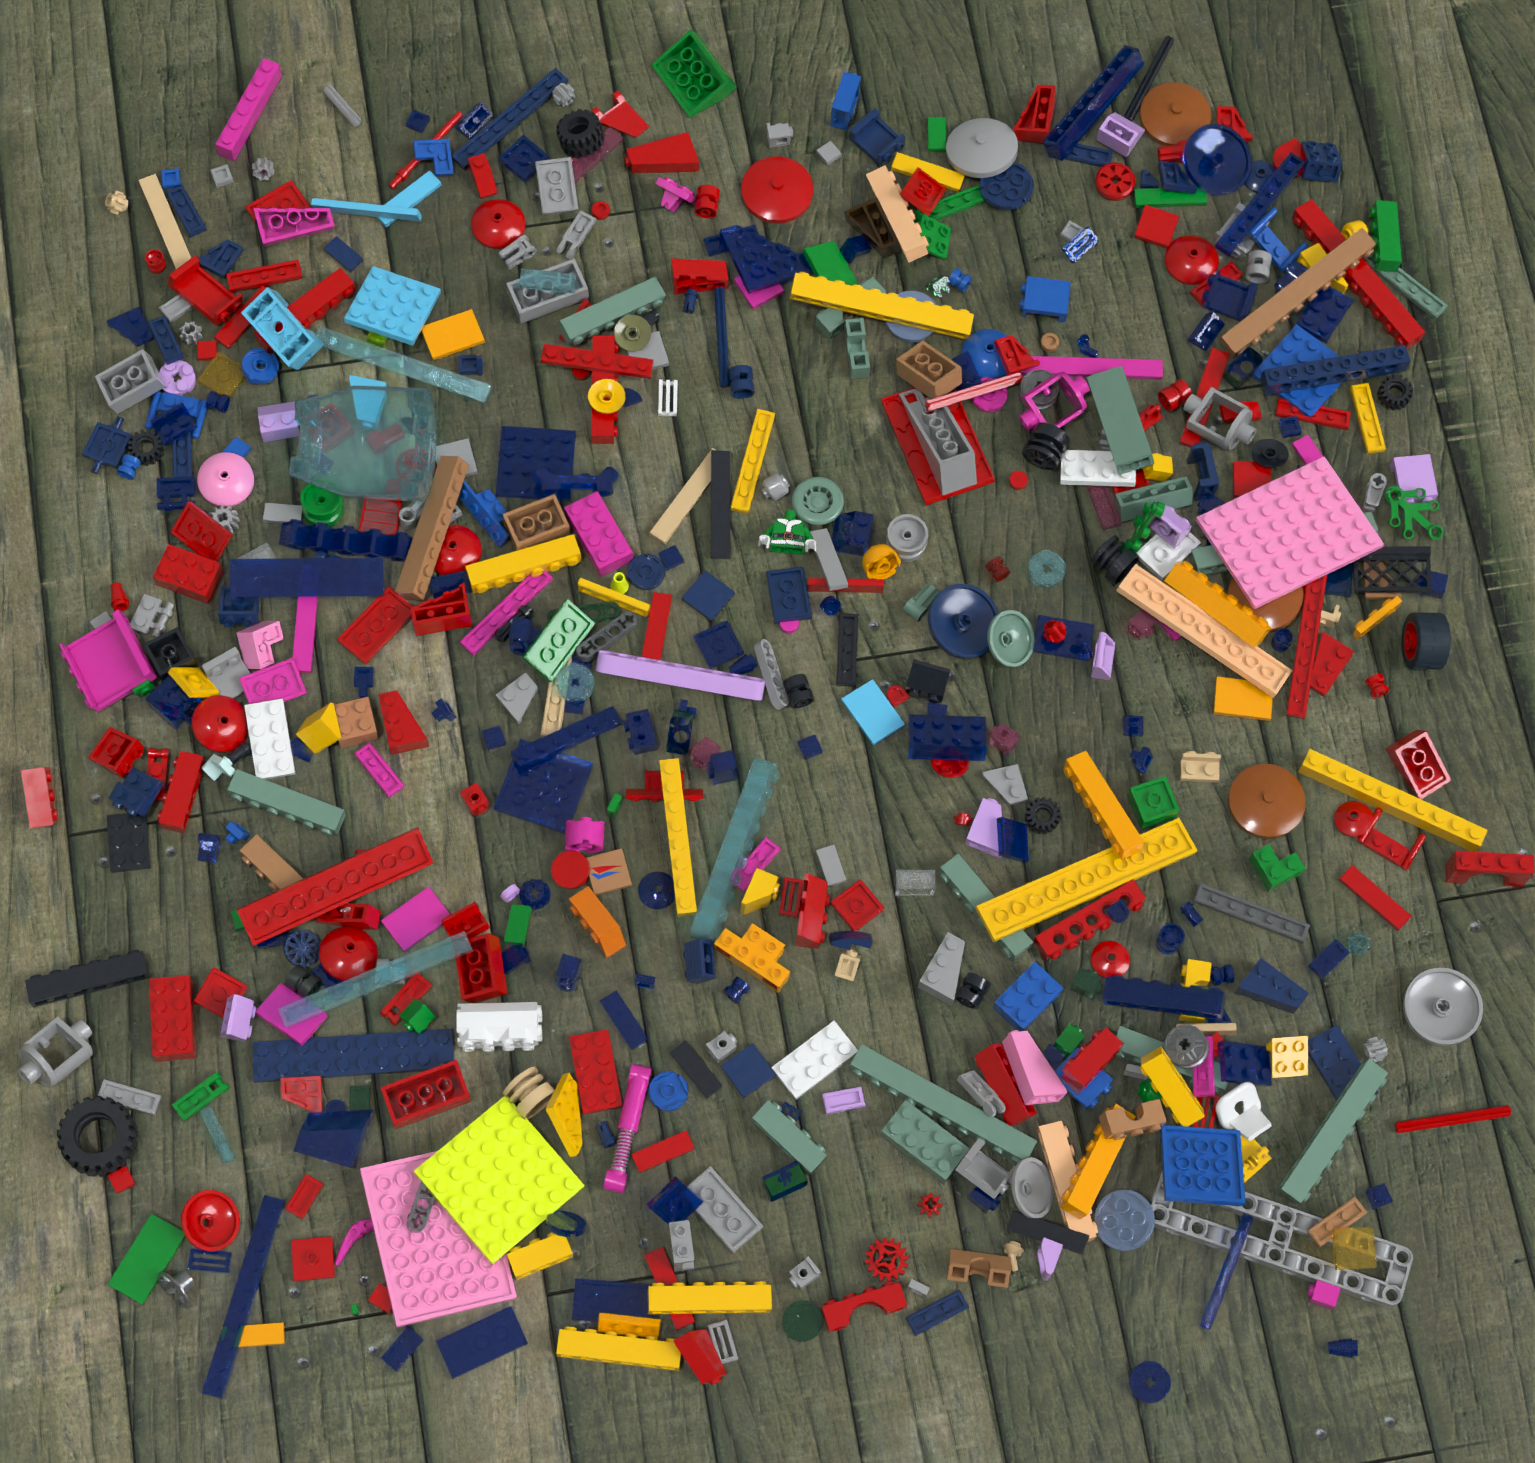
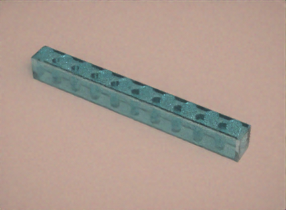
(734, 850)
(375, 979)

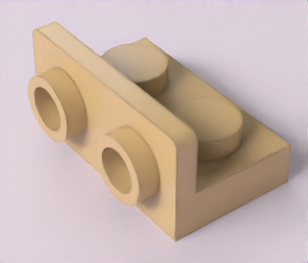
(1199, 767)

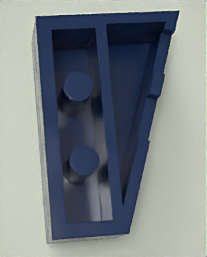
(1272, 987)

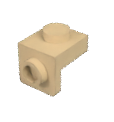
(1328, 619)

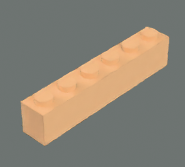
(897, 213)
(1061, 1167)

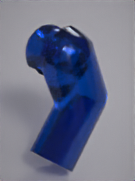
(1085, 348)

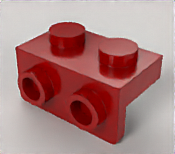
(466, 919)

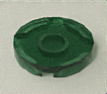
(802, 1321)

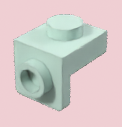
(216, 766)

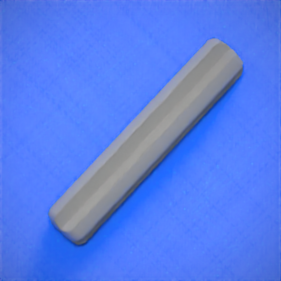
(342, 105)

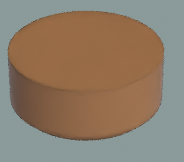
(1049, 342)

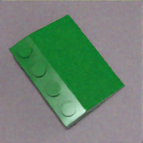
(693, 74)

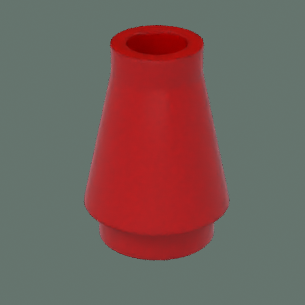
(118, 597)

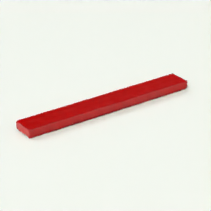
(1306, 648)

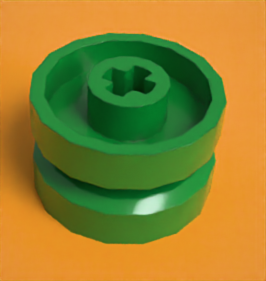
(321, 506)

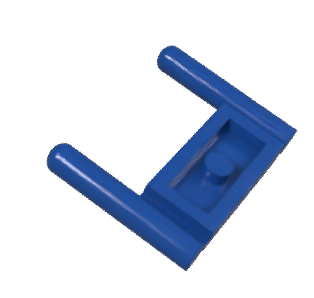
(1270, 243)
(164, 402)

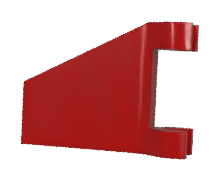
(622, 117)

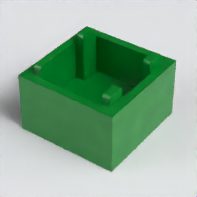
(1153, 802)

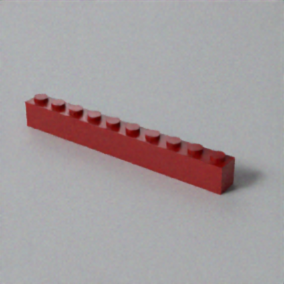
(1361, 279)

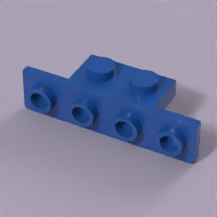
(487, 511)

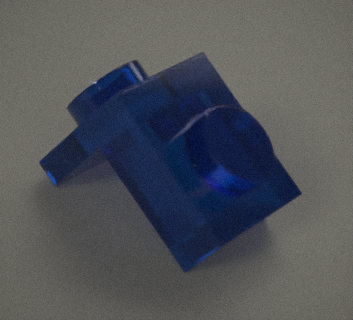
(854, 247)
(514, 957)

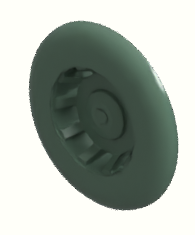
(817, 502)

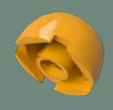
(880, 561)

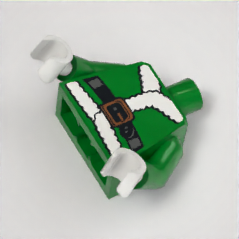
(788, 536)

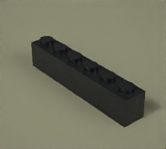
(87, 978)

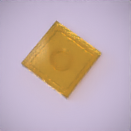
(222, 375)
(1354, 1248)

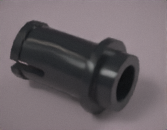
(239, 753)

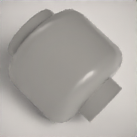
(775, 486)

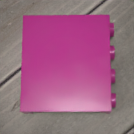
(108, 662)

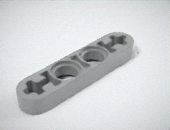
(771, 674)

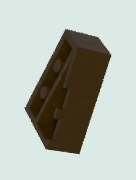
(874, 226)

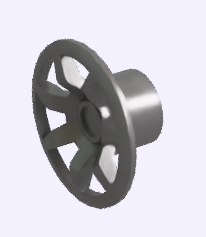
(178, 1285)

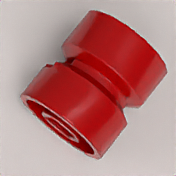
(707, 201)
(1173, 395)

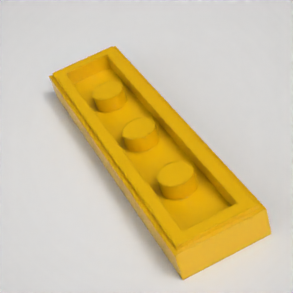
(948, 178)
(1367, 418)
(612, 596)

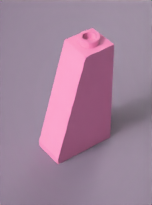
(1031, 1070)

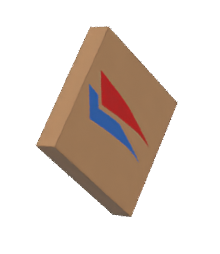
(609, 872)

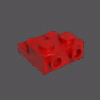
(116, 752)

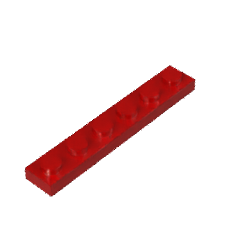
(597, 361)

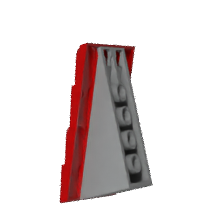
(937, 446)

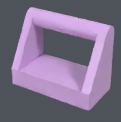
(1103, 657)
(1048, 1256)

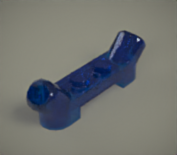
(552, 483)

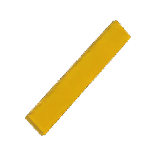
(752, 461)

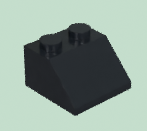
(927, 681)

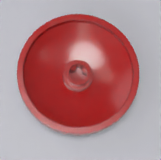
(777, 190)

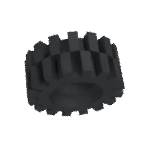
(1391, 401)
(142, 438)
(1040, 826)

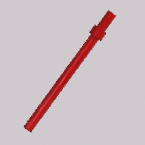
(404, 172)

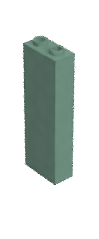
(1120, 420)

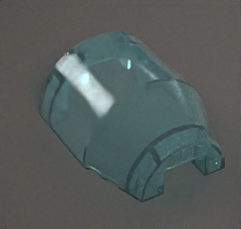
(368, 443)

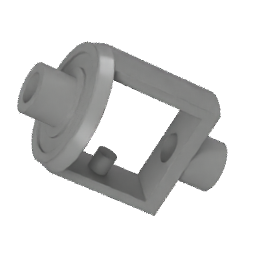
(1239, 430)
(38, 1069)

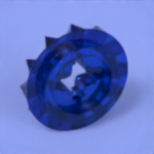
(542, 898)

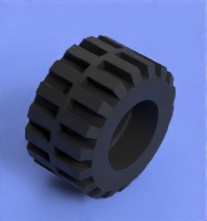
(580, 133)

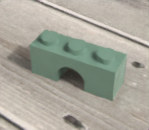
(856, 348)

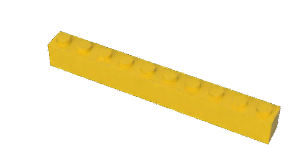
(881, 306)
(1392, 801)

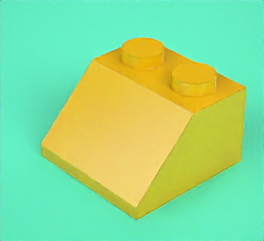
(760, 892)

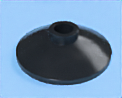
(1270, 453)

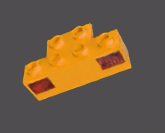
(755, 954)

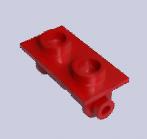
(1150, 416)

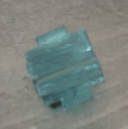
(1359, 938)

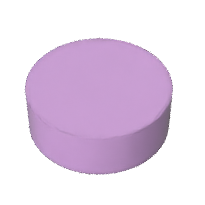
(510, 893)

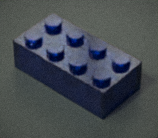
(947, 737)

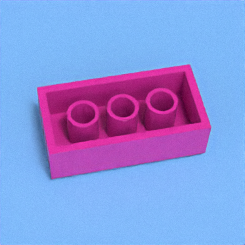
(598, 534)

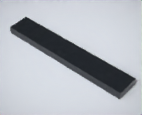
(720, 504)

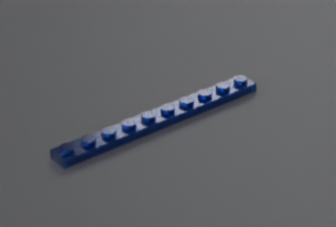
(243, 1297)

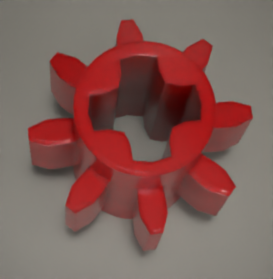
(1054, 631)
(934, 1201)

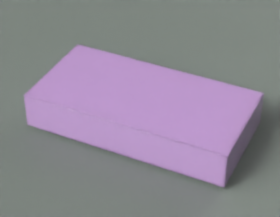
(843, 1100)

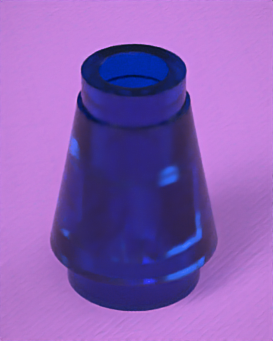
(743, 665)
(1343, 1348)

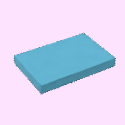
(873, 712)

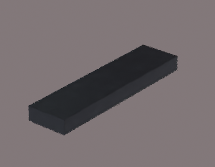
(847, 650)
(1040, 1229)

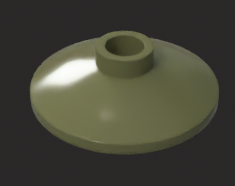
(636, 324)

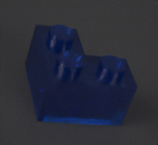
(522, 635)

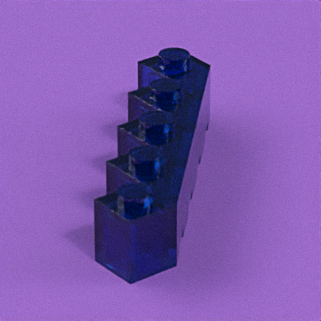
(345, 540)

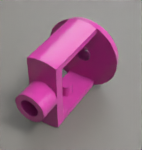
(1073, 391)

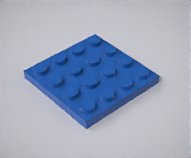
(1296, 349)
(1202, 1165)

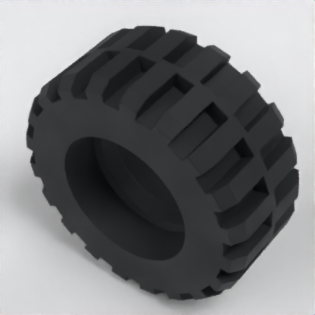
(81, 1116)

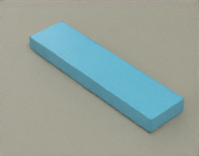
(413, 194)

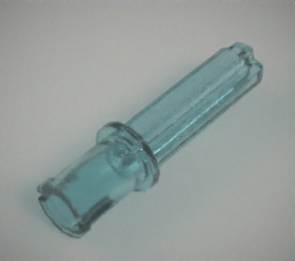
(217, 1134)

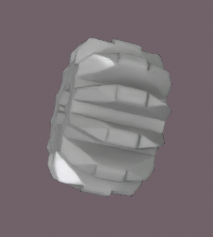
(228, 514)

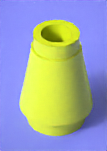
(619, 583)

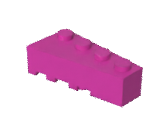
(291, 223)

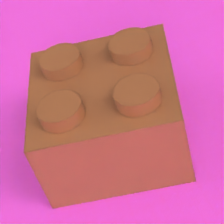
(356, 722)

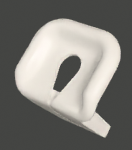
(1251, 1121)

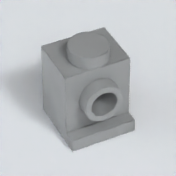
(778, 134)
(720, 1053)
(812, 1274)

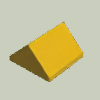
(320, 729)

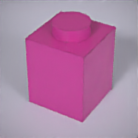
(1323, 1294)

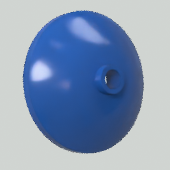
(986, 361)

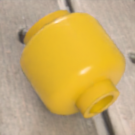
(1352, 227)

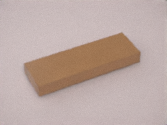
(1340, 1218)

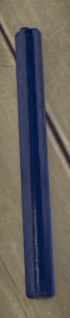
(1226, 1272)

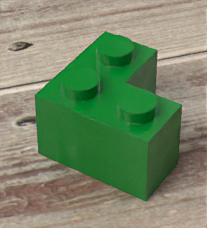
(1273, 871)

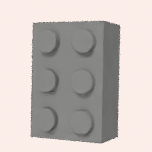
(130, 381)

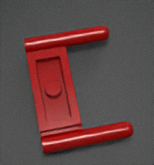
(1389, 848)

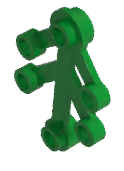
(1411, 510)
(1141, 523)

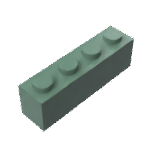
(1172, 493)
(788, 1137)

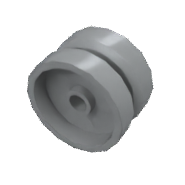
(908, 537)

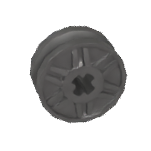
(1033, 379)
(1192, 1056)

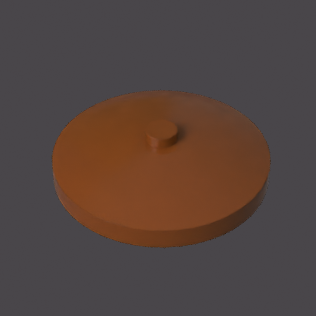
(1173, 112)
(1277, 612)
(1266, 801)

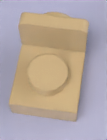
(848, 964)

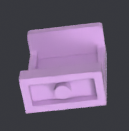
(1414, 473)

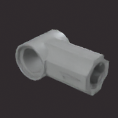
(413, 511)

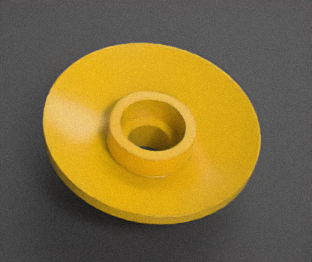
(606, 388)

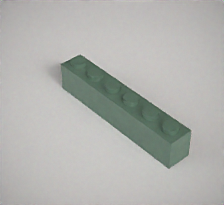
(609, 311)
(286, 802)
(973, 892)
(1138, 1045)

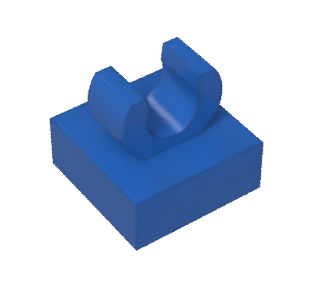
(236, 833)

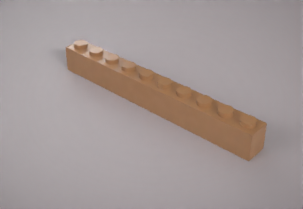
(1298, 292)

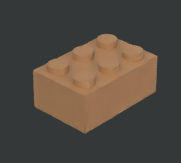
(929, 370)
(536, 523)

